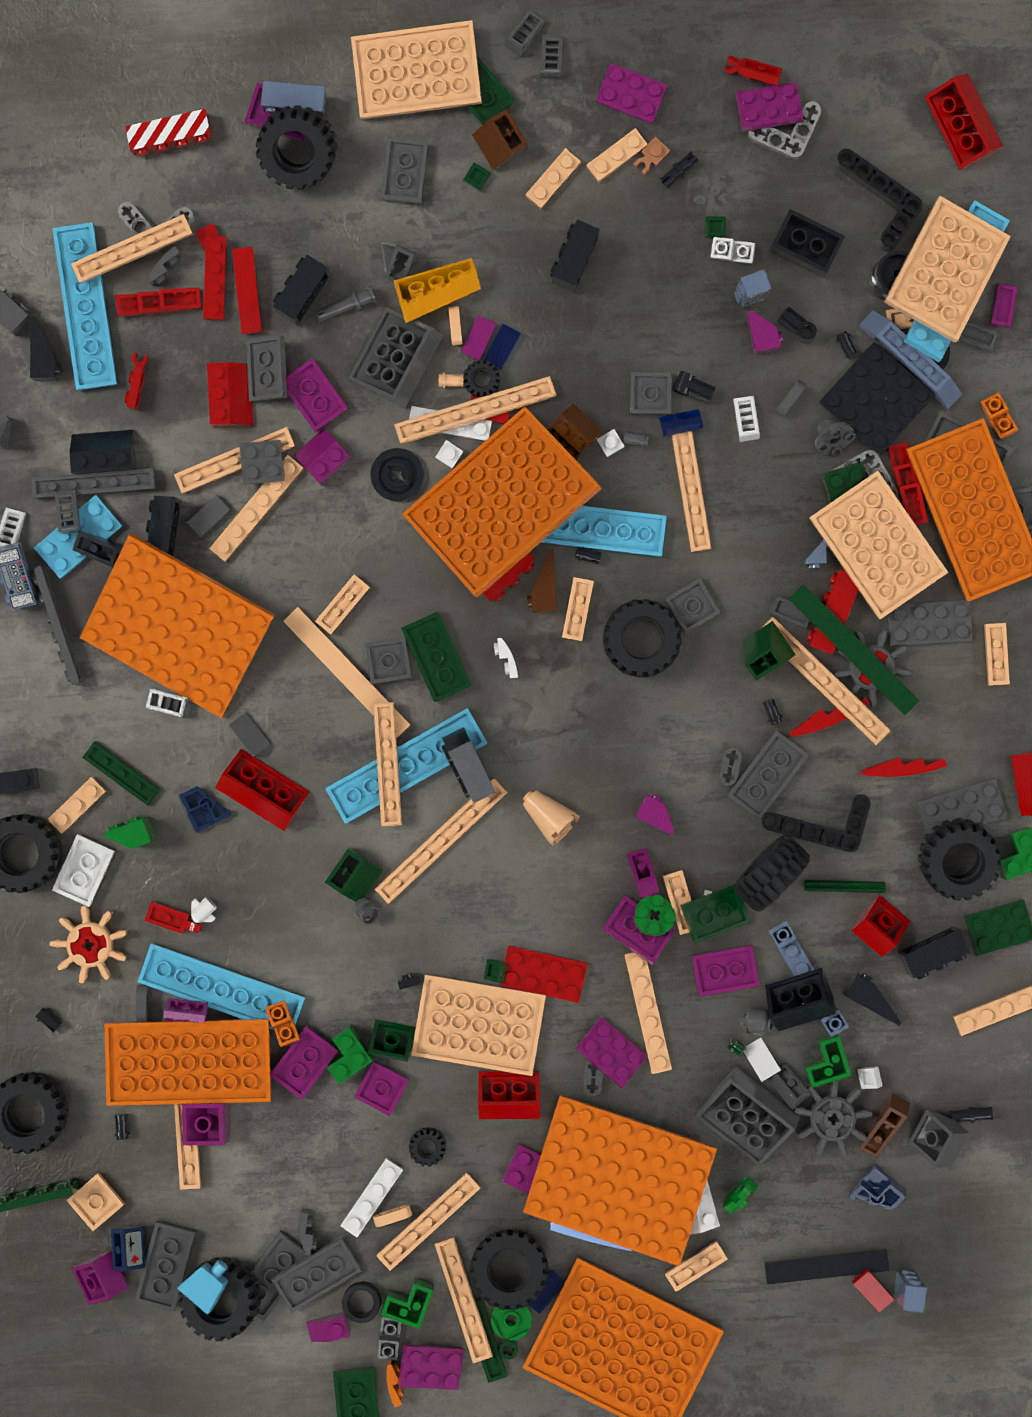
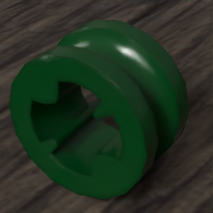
(736, 1047)
(506, 1355)

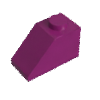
(763, 334)
(655, 813)
(643, 873)
(329, 1328)

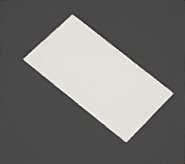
(761, 1059)

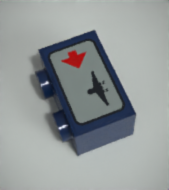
(128, 1248)

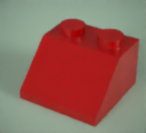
(881, 926)

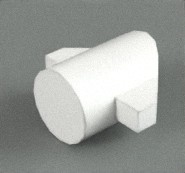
(202, 910)

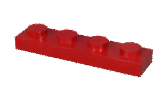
(215, 278)

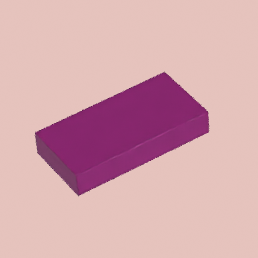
(1003, 305)
(478, 338)

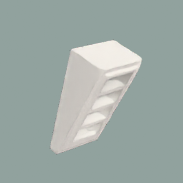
(747, 435)
(15, 532)

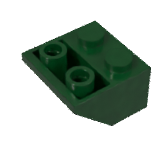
(766, 650)
(353, 875)

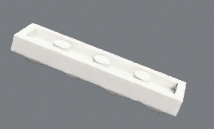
(477, 430)
(371, 1197)

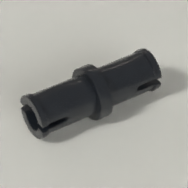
(679, 170)
(972, 1114)

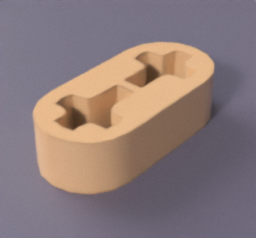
(455, 325)
(392, 1215)

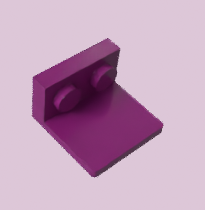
(185, 1010)

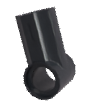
(796, 323)
(688, 385)

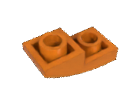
(998, 416)
(282, 1023)
(395, 1391)

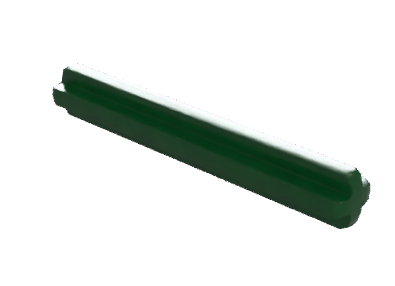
(844, 886)

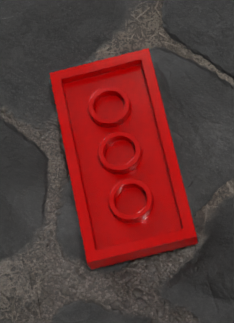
(544, 974)

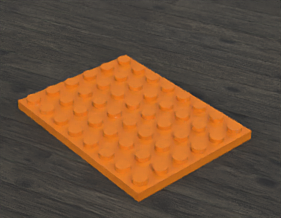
(501, 501)
(176, 625)
(620, 1180)
(622, 1346)

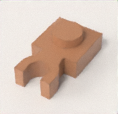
(653, 154)

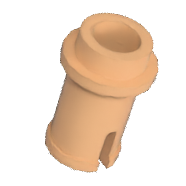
(450, 380)

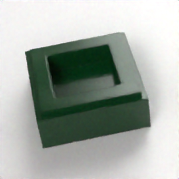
(477, 176)
(715, 227)
(495, 971)

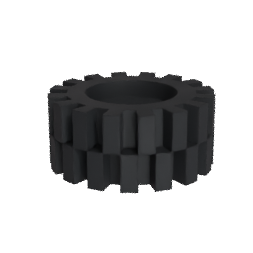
(476, 367)
(432, 1135)

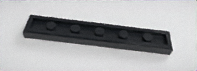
(826, 1266)

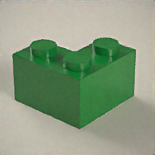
(1021, 860)
(354, 1055)
(832, 1066)
(409, 1309)

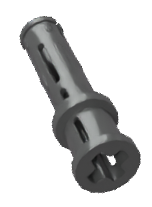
(355, 300)

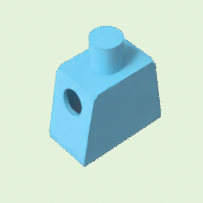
(205, 1285)

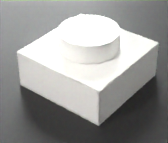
(610, 443)
(449, 454)
(869, 1077)

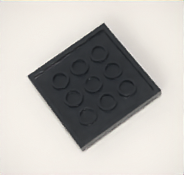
(877, 398)

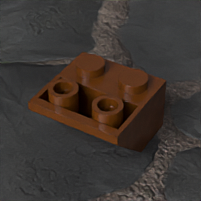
(500, 140)
(575, 431)

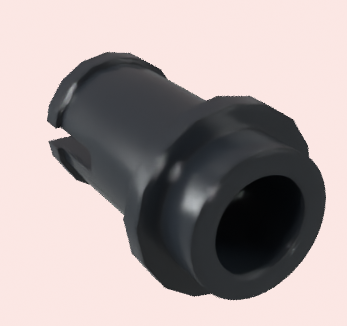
(846, 344)
(588, 555)
(772, 712)
(48, 1019)
(121, 1127)

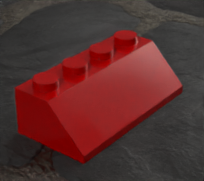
(963, 121)
(262, 790)

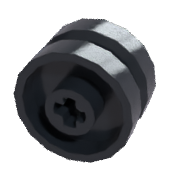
(885, 272)

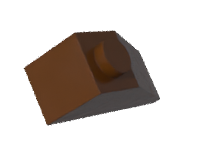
(544, 590)
(885, 1125)

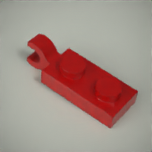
(754, 70)
(136, 380)
(171, 918)

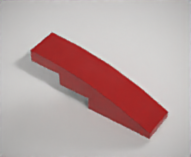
(247, 290)
(158, 301)
(907, 483)
(821, 720)
(895, 767)

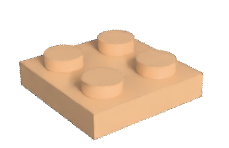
(95, 1201)

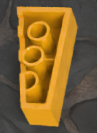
(436, 288)

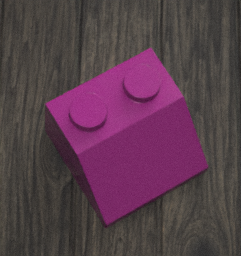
(322, 456)
(205, 1124)
(99, 1279)

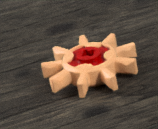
(86, 955)

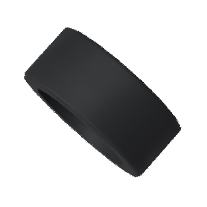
(352, 1315)

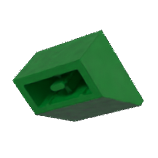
(134, 834)

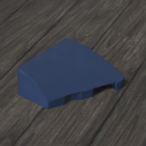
(201, 809)
(879, 1189)

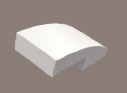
(733, 251)
(504, 652)

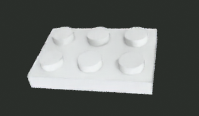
(83, 870)

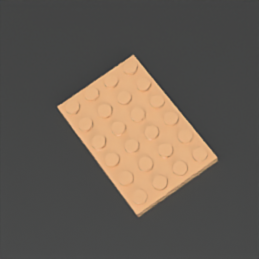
(416, 70)
(947, 269)
(878, 545)
(478, 1025)

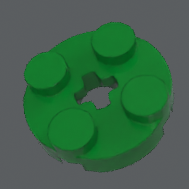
(657, 904)
(737, 1197)
(507, 1329)

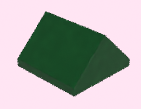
(391, 1040)

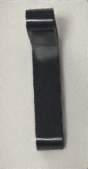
(883, 193)
(820, 831)

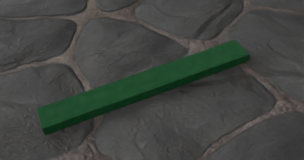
(853, 649)

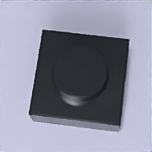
(408, 980)

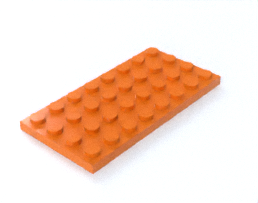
(974, 509)
(187, 1062)

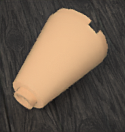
(549, 815)

